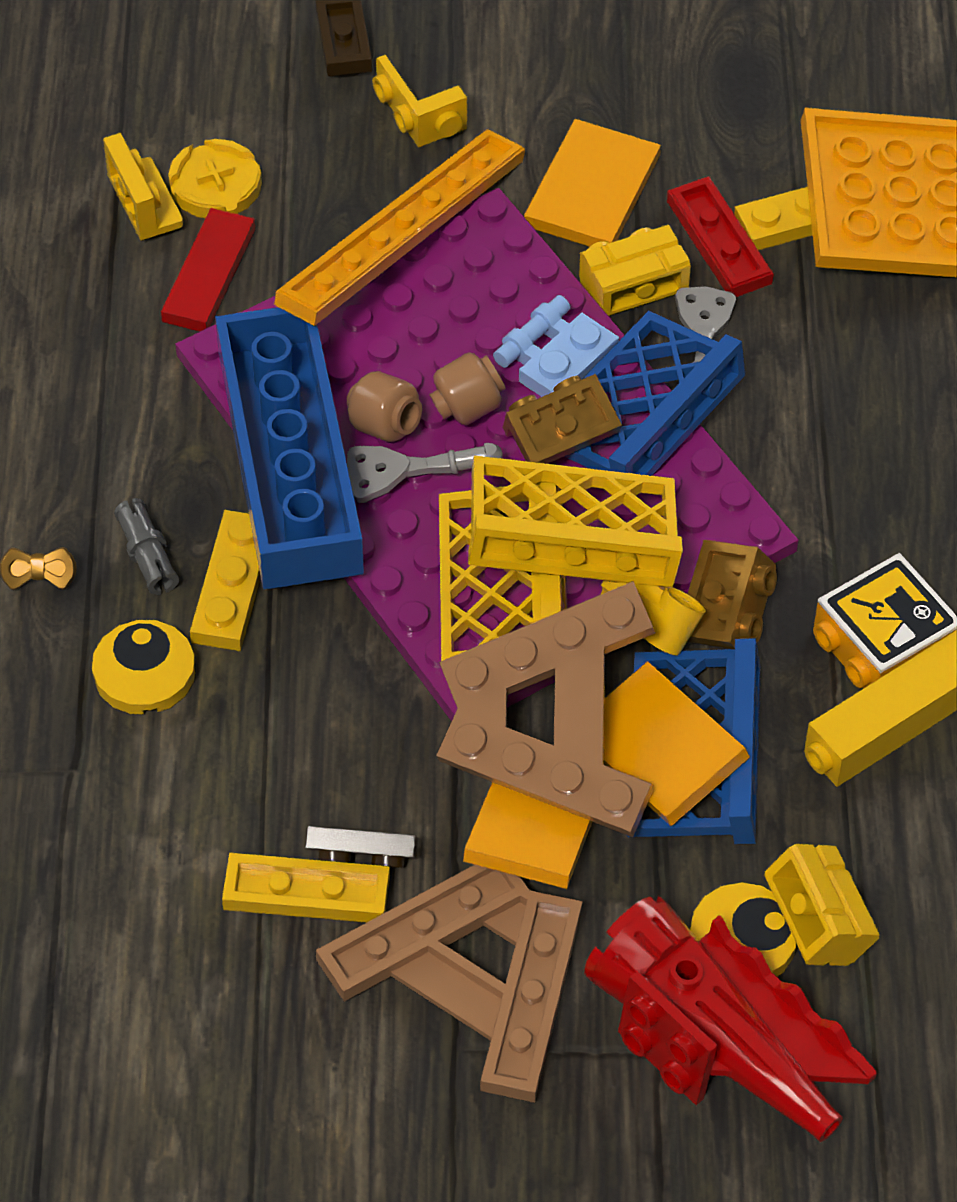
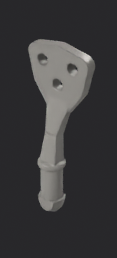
(704, 304)
(401, 466)

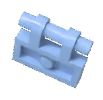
(570, 353)

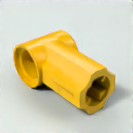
(670, 612)

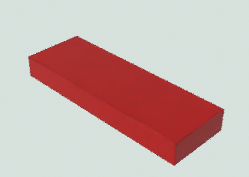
(719, 237)
(208, 270)

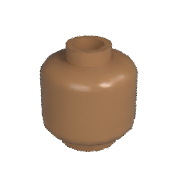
(467, 388)
(384, 406)

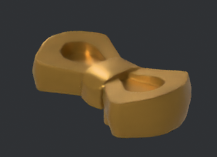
(19, 567)

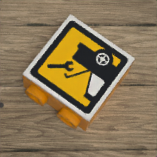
(881, 620)

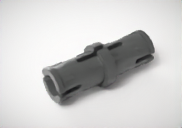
(146, 546)

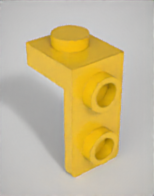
(424, 119)

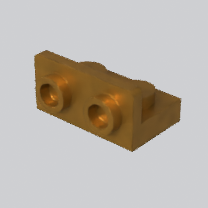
(561, 421)
(733, 589)

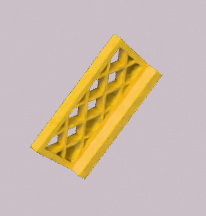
(571, 545)
(547, 593)

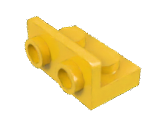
(140, 189)

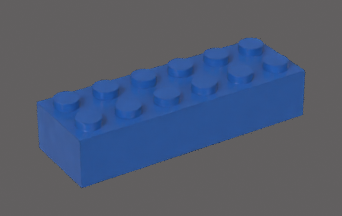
(289, 448)

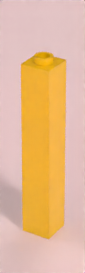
(885, 714)

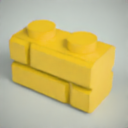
(634, 269)
(821, 905)

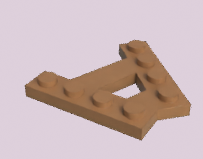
(574, 650)
(413, 949)

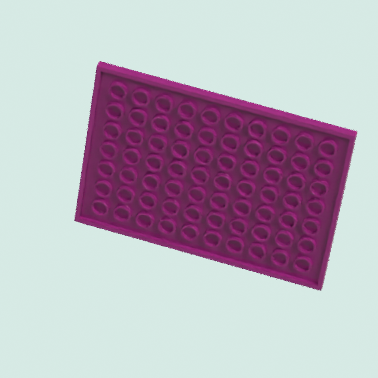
(427, 309)

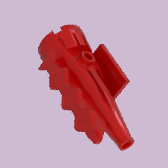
(721, 1013)

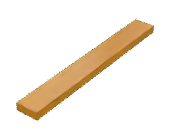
(398, 227)

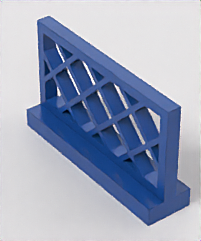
(673, 413)
(740, 720)

